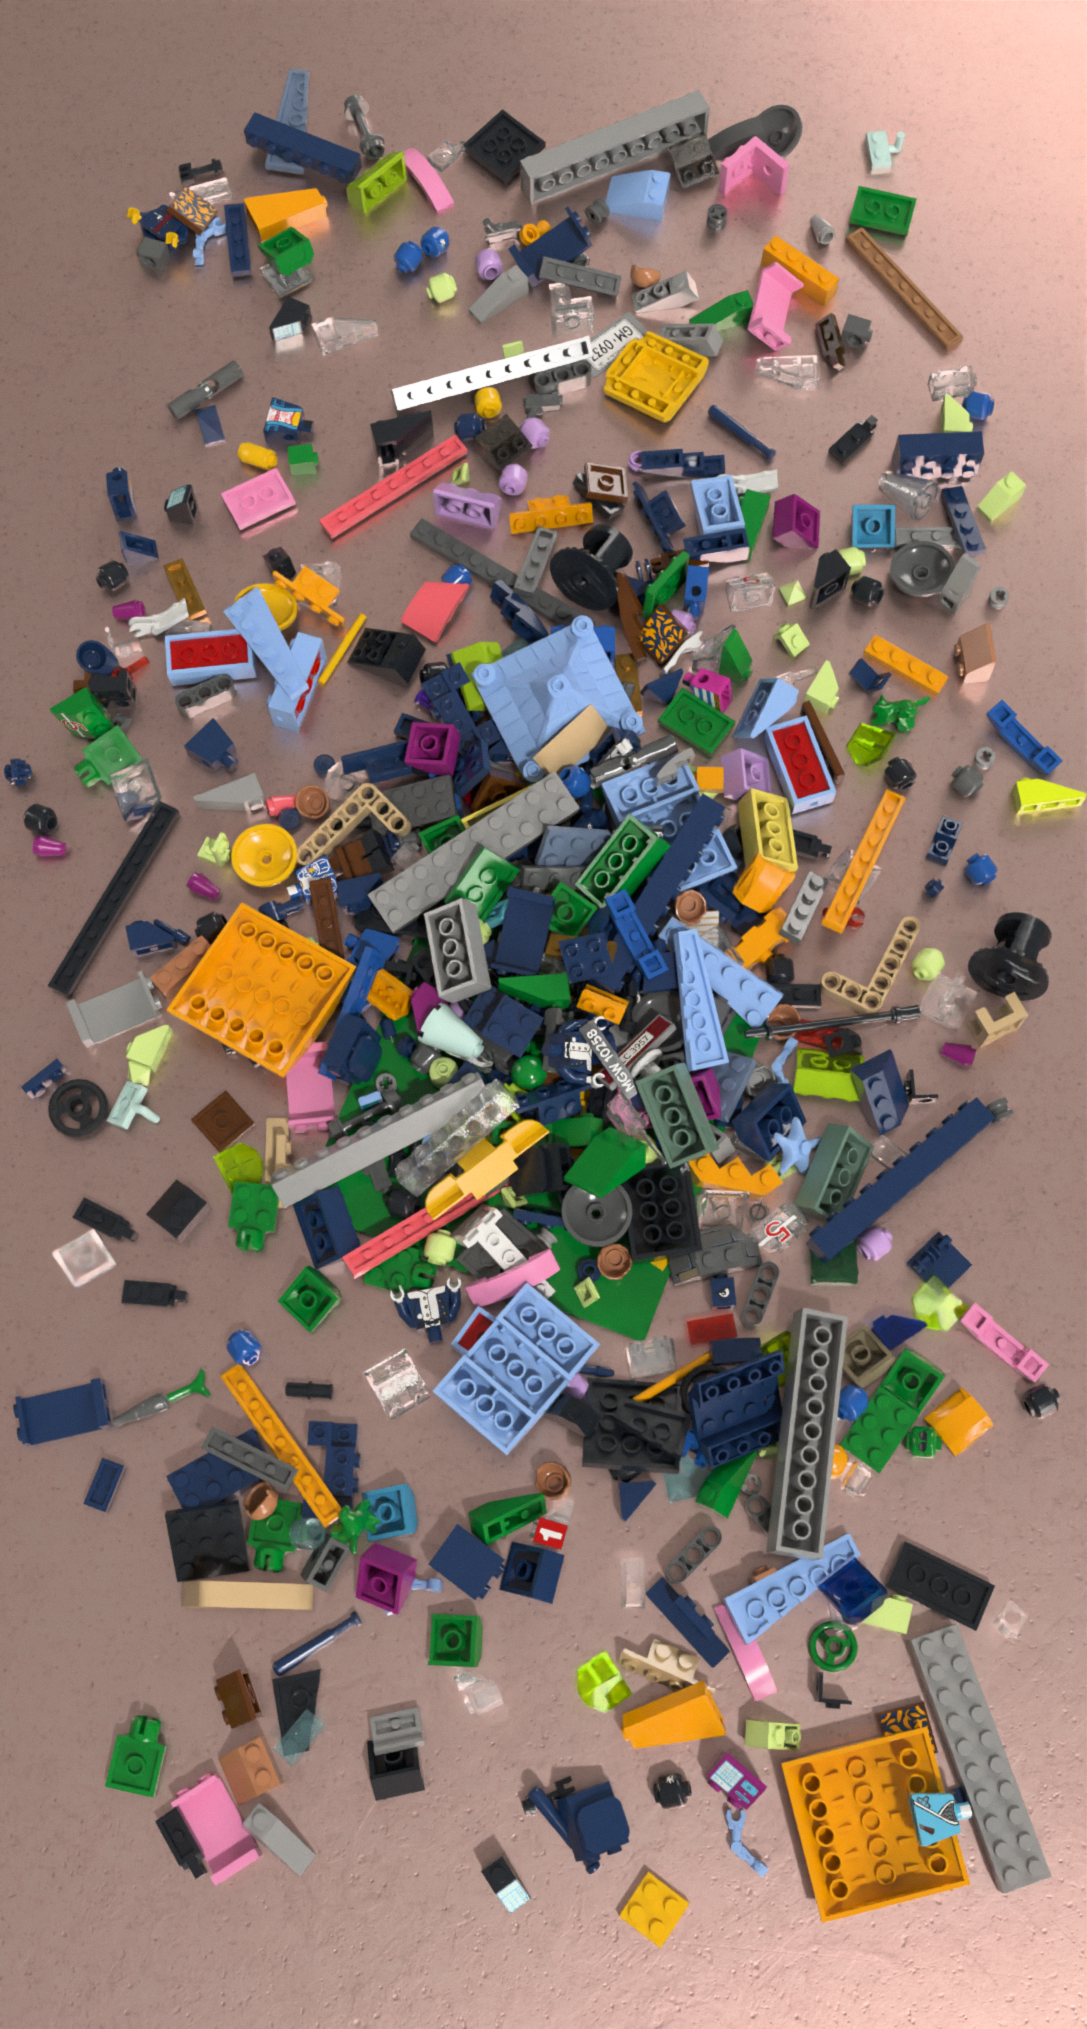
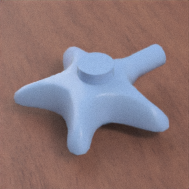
(796, 1148)

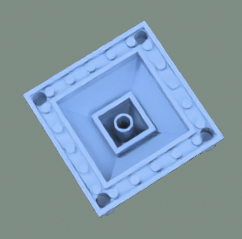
(547, 687)

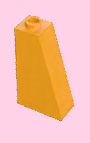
(280, 211)
(675, 1718)

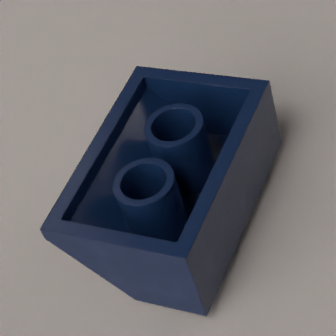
(881, 1092)
(766, 1114)
(326, 1226)

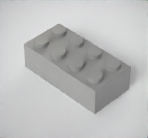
(457, 951)

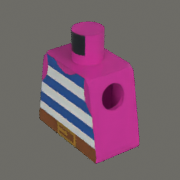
(710, 688)

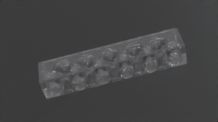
(453, 1149)

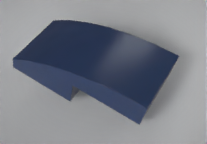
(944, 840)
(735, 1350)

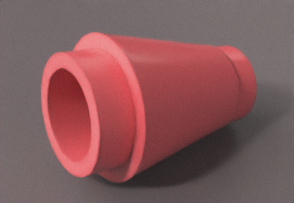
(277, 803)

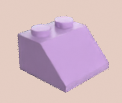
(744, 771)

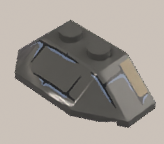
(724, 1252)

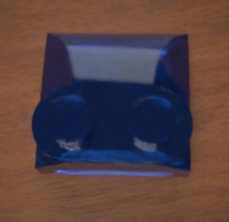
(854, 1592)

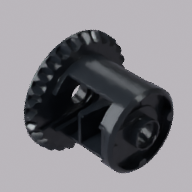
(588, 572)
(1013, 961)

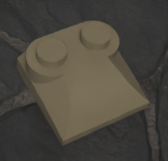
(865, 1357)

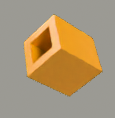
(710, 779)

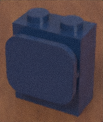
(353, 1051)
(467, 1563)
(594, 1822)

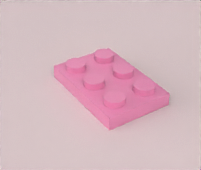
(258, 498)

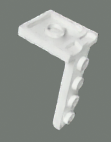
(481, 1228)

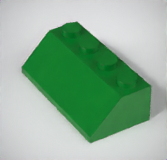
(623, 861)

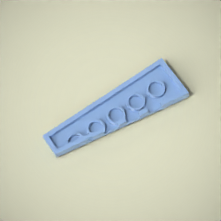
(699, 1015)

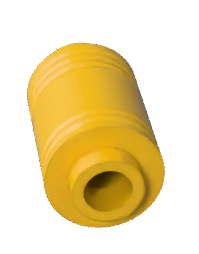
(257, 456)

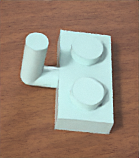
(880, 151)
(129, 1104)

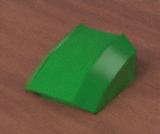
(288, 251)

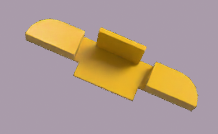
(484, 1167)

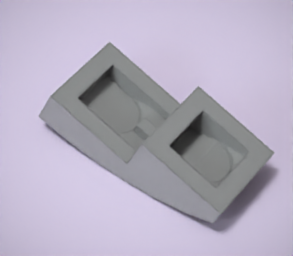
(670, 769)

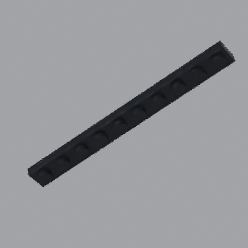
(113, 899)

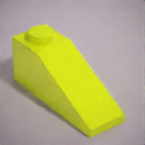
(1043, 795)

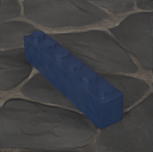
(302, 148)

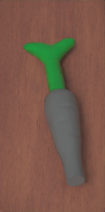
(161, 1401)

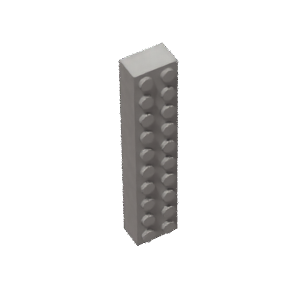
(612, 147)
(502, 832)
(807, 1435)
(978, 1759)

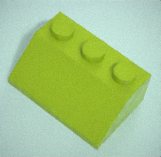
(377, 182)
(470, 658)
(825, 1076)

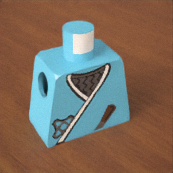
(936, 1816)

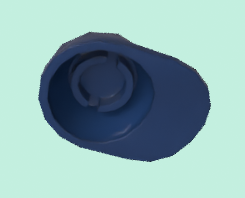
(96, 658)

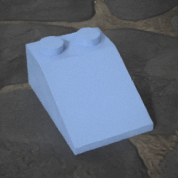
(639, 194)
(716, 505)
(767, 704)

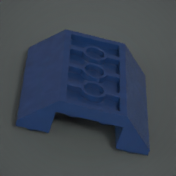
(738, 1409)

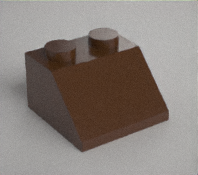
(238, 1698)

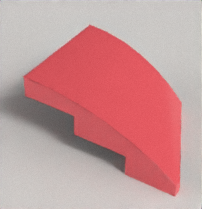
(434, 607)

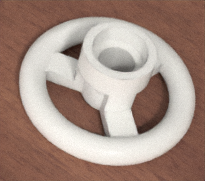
(647, 1064)

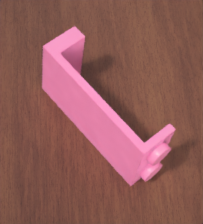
(772, 305)
(310, 1093)
(217, 1827)

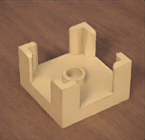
(1010, 1018)

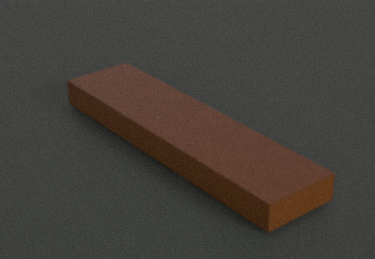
(833, 765)
(326, 916)

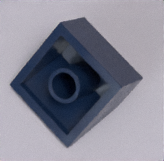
(532, 1572)

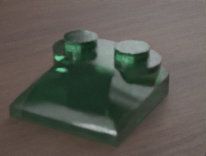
(839, 1271)

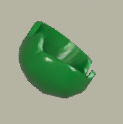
(528, 1072)

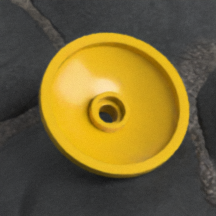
(280, 602)
(263, 843)

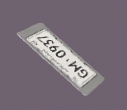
(612, 340)

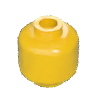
(487, 402)

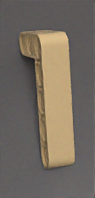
(351, 821)
(882, 974)
(247, 1595)

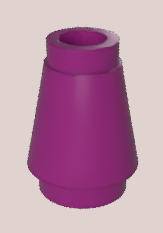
(129, 610)
(48, 847)
(203, 886)
(959, 1053)

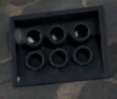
(662, 1213)

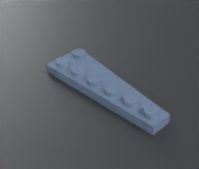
(293, 113)

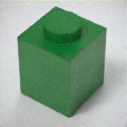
(302, 459)

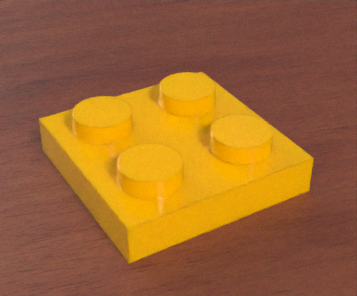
(654, 1909)

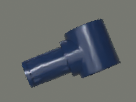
(278, 911)

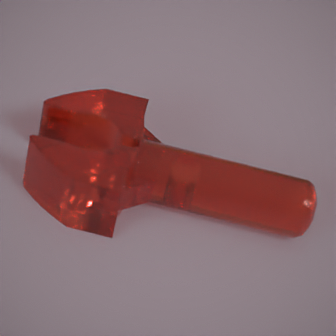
(132, 668)
(852, 925)

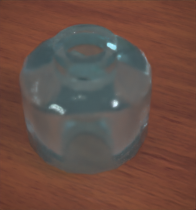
(307, 1533)

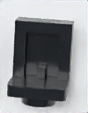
(280, 562)
(402, 969)

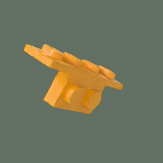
(550, 514)
(314, 591)

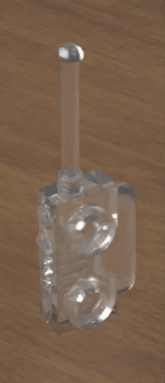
(633, 1122)

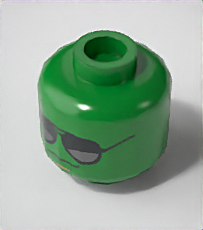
(924, 1442)

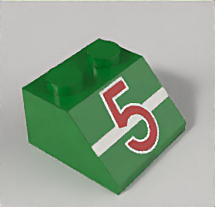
(83, 715)

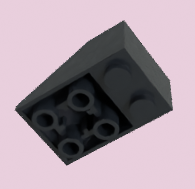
(400, 436)
(387, 654)

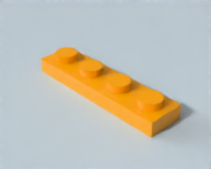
(905, 665)

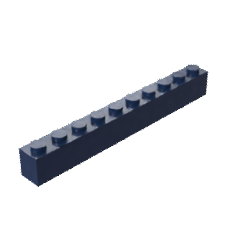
(665, 883)
(900, 1180)

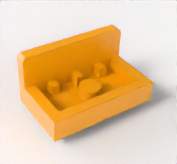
(390, 995)
(602, 1004)

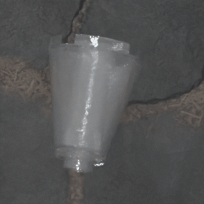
(909, 492)

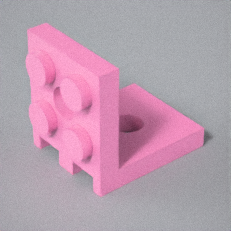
(757, 159)

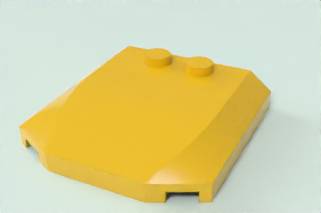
(655, 375)

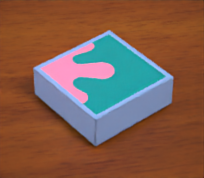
(369, 1101)

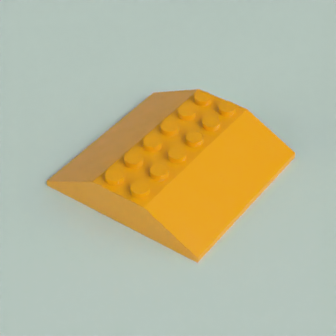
(263, 990)
(861, 1827)

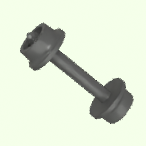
(355, 110)
(392, 1102)

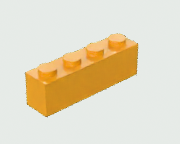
(817, 281)

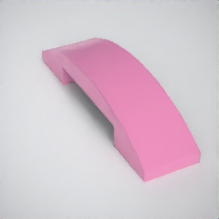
(428, 180)
(510, 1282)
(1002, 1344)
(748, 1656)

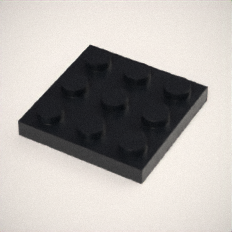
(502, 145)
(207, 1541)

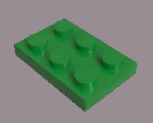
(882, 210)
(666, 584)
(696, 722)
(483, 881)
(879, 1429)

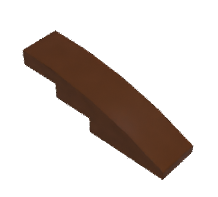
(629, 609)

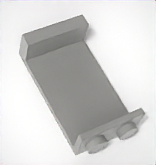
(115, 1011)

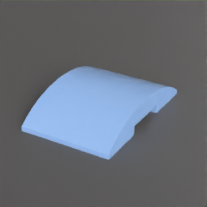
(669, 807)
(516, 1369)

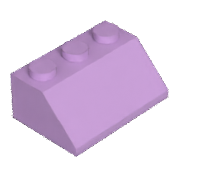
(467, 505)

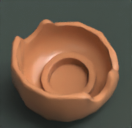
(644, 276)
(312, 802)
(689, 907)
(783, 1015)
(614, 1261)
(553, 1480)
(261, 1501)

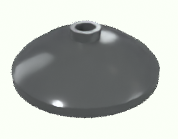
(781, 124)
(924, 560)
(668, 1006)
(614, 1217)

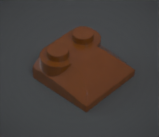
(495, 787)

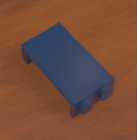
(560, 243)
(524, 933)
(63, 1413)

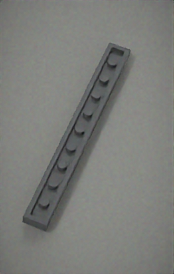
(490, 571)

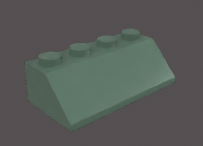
(677, 1115)
(833, 1172)

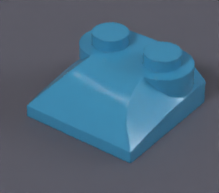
(873, 526)
(394, 1509)

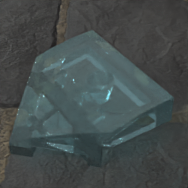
(687, 1482)

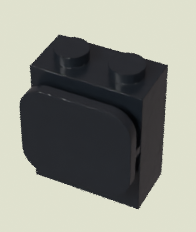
(542, 1170)

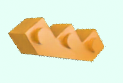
(760, 940)
(733, 1177)

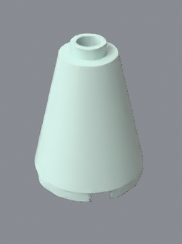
(450, 1033)

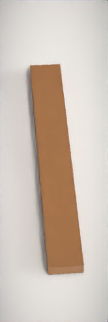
(904, 288)

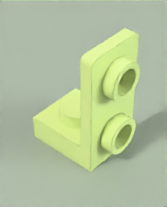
(216, 851)

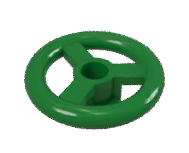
(828, 1665)

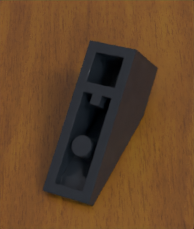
(573, 1415)

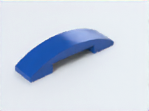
(1020, 740)
(634, 936)

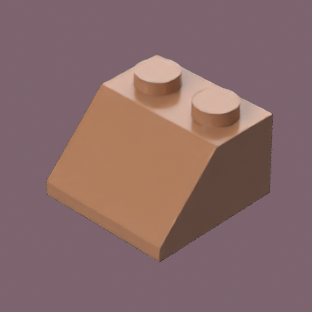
(975, 654)
(251, 1770)

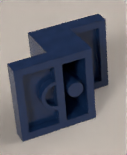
(503, 1020)

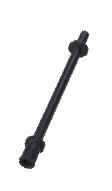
(895, 1014)

